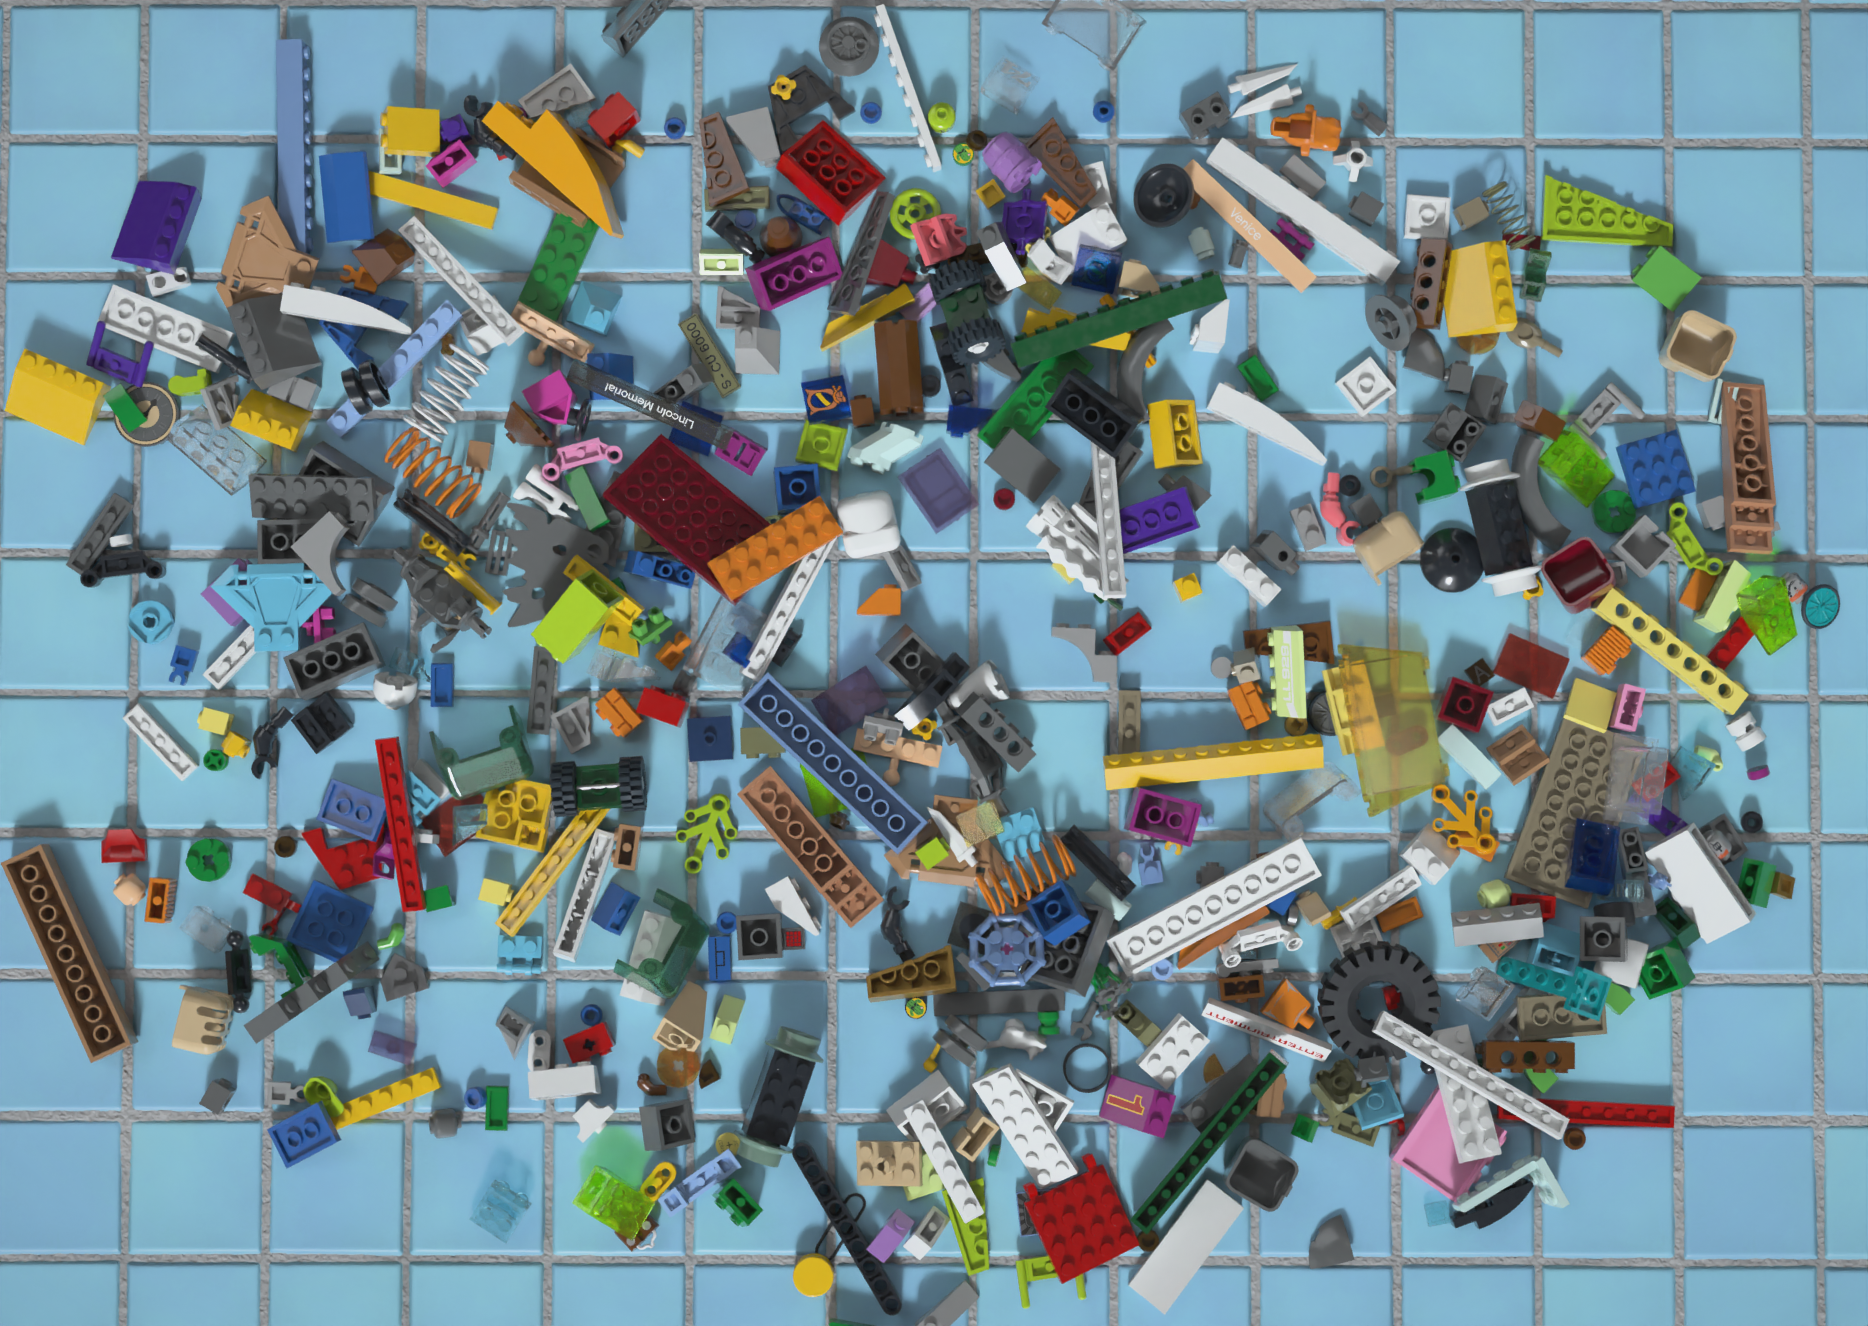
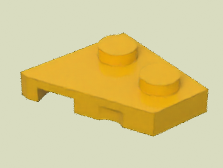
(616, 636)

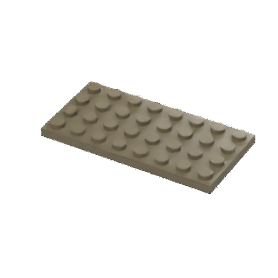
(1568, 789)

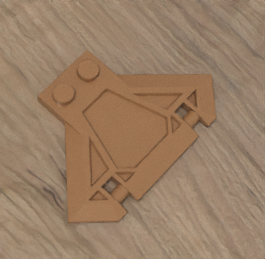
(263, 257)
(949, 869)

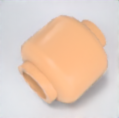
(129, 889)

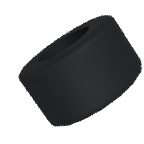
(1616, 909)

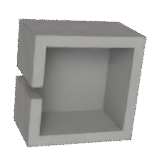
(1640, 548)

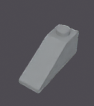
(950, 1307)

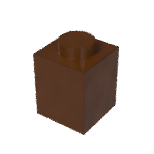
(862, 411)

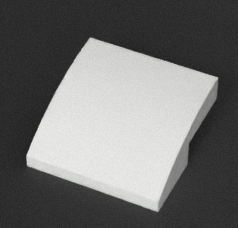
(1626, 972)

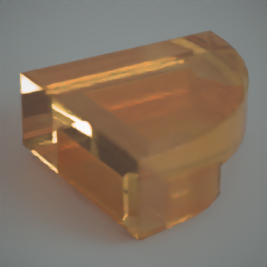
(1212, 1068)

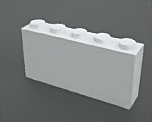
(1700, 883)

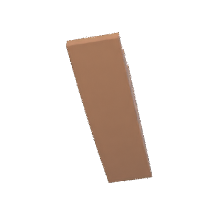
(1747, 469)
(810, 847)

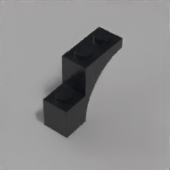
(954, 373)

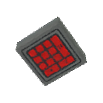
(793, 938)

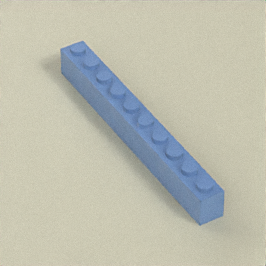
(294, 140)

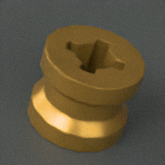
(1292, 726)

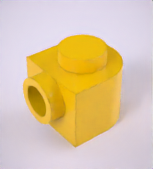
(236, 745)

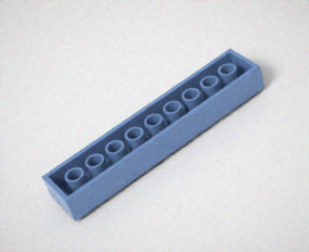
(833, 763)

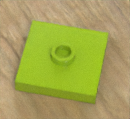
(821, 445)

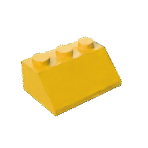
(271, 420)
(1174, 433)

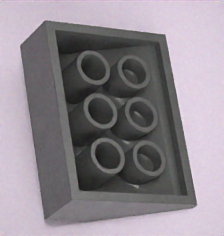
(633, 23)
(272, 342)
(329, 461)
(1075, 959)

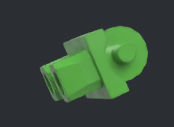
(651, 628)

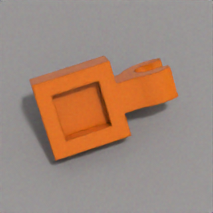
(1062, 207)
(671, 652)

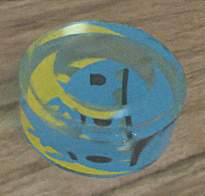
(1248, 955)

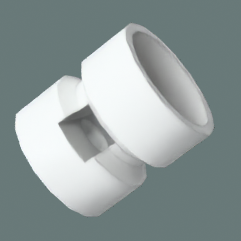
(1745, 730)

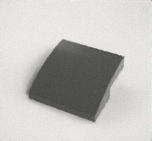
(1722, 824)

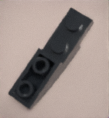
(933, 692)
(1498, 1206)

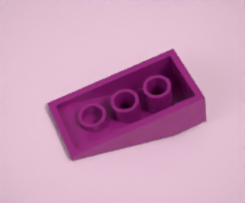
(793, 273)

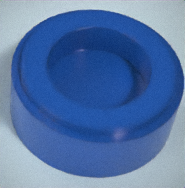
(726, 922)
(475, 1098)

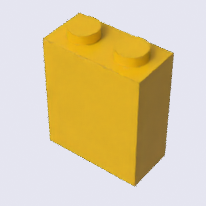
(410, 131)

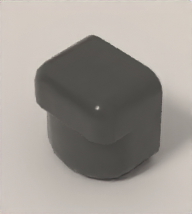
(1260, 1174)

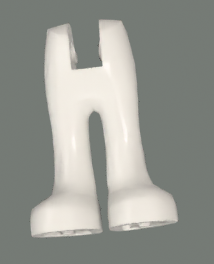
(526, 492)

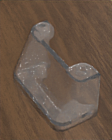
(1098, 25)
(1287, 805)

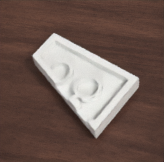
(557, 93)

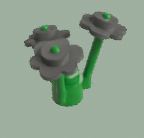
(1107, 995)

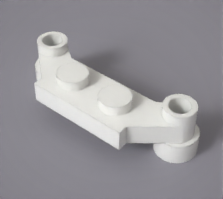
(1256, 937)

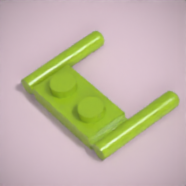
(1038, 1269)

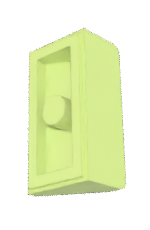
(721, 262)

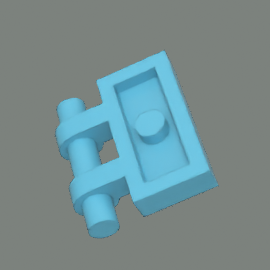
(421, 796)
(519, 947)

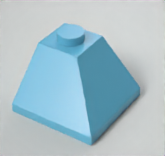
(594, 308)

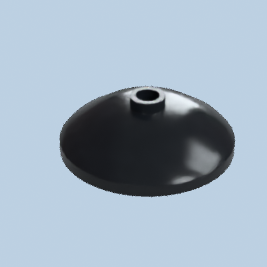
(1154, 191)
(1438, 565)

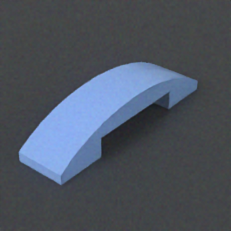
(699, 1182)

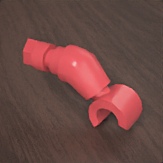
(1332, 511)

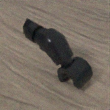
(482, 133)
(736, 237)
(264, 738)
(892, 928)

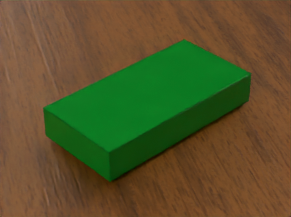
(1257, 378)
(497, 1108)

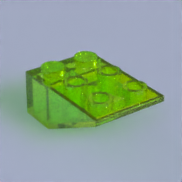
(1576, 468)
(1768, 612)
(613, 1202)

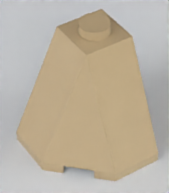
(684, 1020)

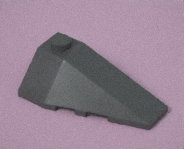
(1211, 1099)

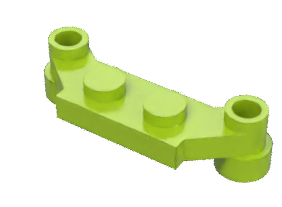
(1687, 544)

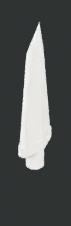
(1253, 81)
(1277, 98)
(954, 838)

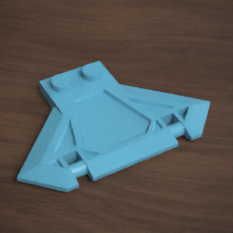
(273, 601)

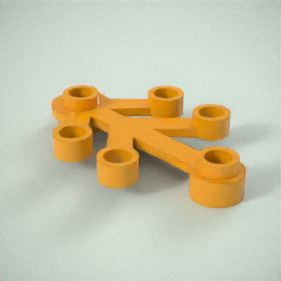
(1465, 822)

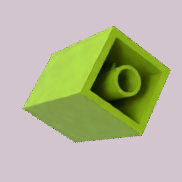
(577, 616)

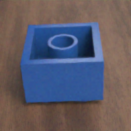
(795, 486)
(1058, 912)

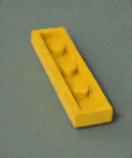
(628, 609)

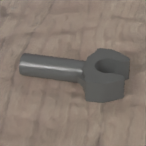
(1084, 1023)

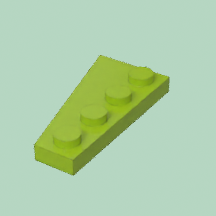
(973, 1234)

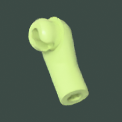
(1711, 755)

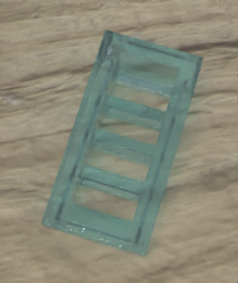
(1638, 891)

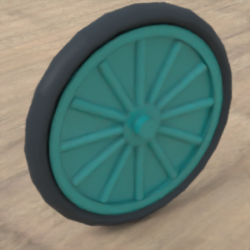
(1820, 606)

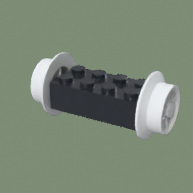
(1499, 527)

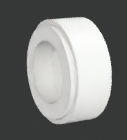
(121, 540)

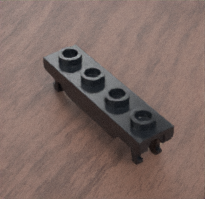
(432, 522)
(1098, 863)

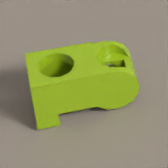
(190, 385)

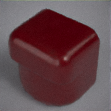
(1578, 574)

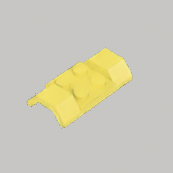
(1338, 709)

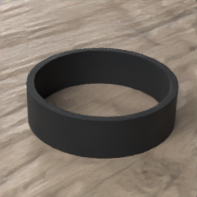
(1093, 1089)

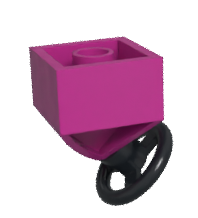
(554, 403)

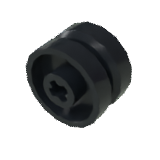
(365, 387)

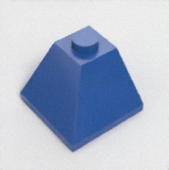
(614, 364)

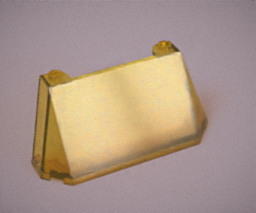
(1391, 724)

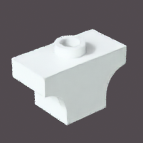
(592, 1118)

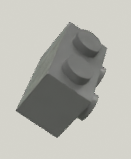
(1204, 116)

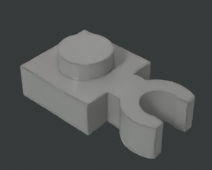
(281, 1092)

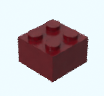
(1463, 704)

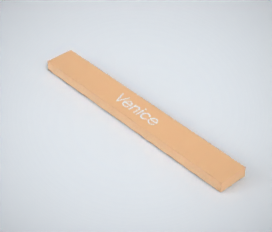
(1249, 227)

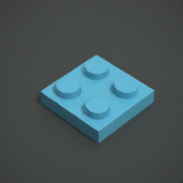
(1378, 1105)

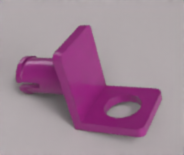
(384, 855)

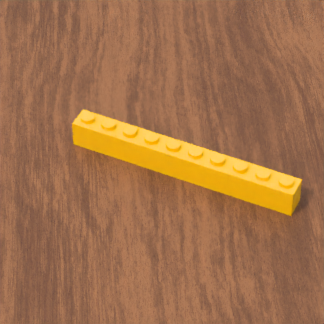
(1213, 761)

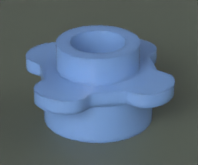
(1658, 881)

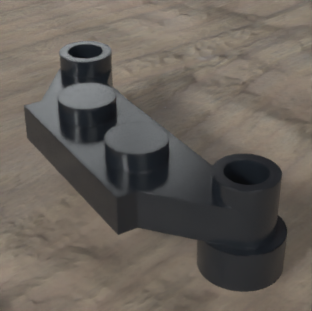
(122, 565)

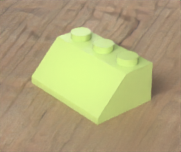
(1722, 597)

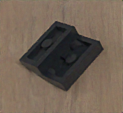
(322, 723)

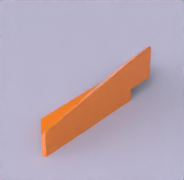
(1211, 941)

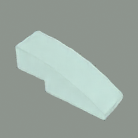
(1469, 757)

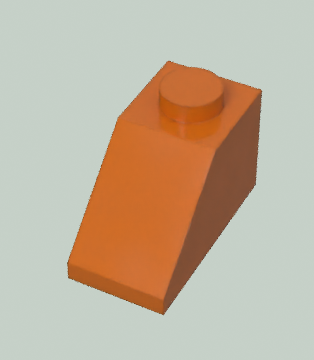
(882, 602)

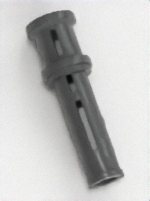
(501, 500)

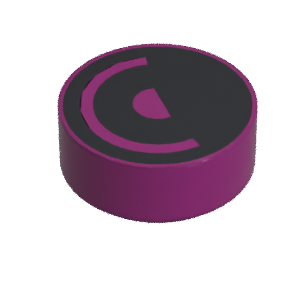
(1758, 772)

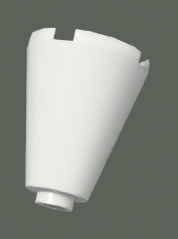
(981, 681)

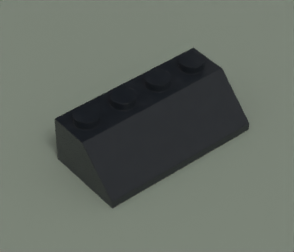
(1094, 412)

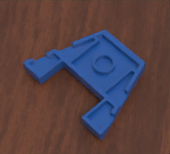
(347, 335)

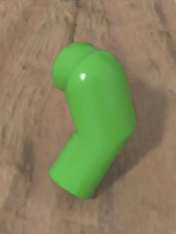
(394, 937)

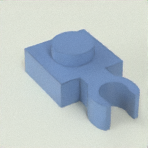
(1150, 870)

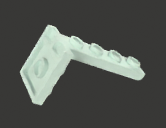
(1538, 1173)

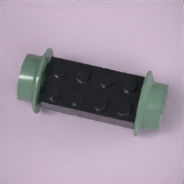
(778, 1096)

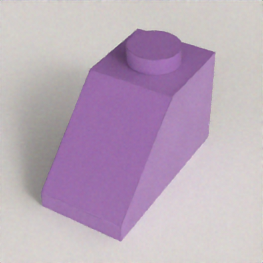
(890, 1235)

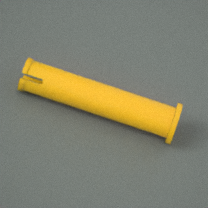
(473, 586)

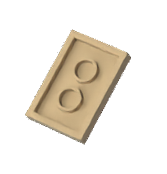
(889, 1163)

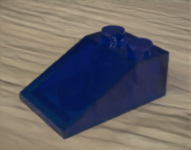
(1592, 857)

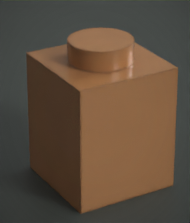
(479, 456)

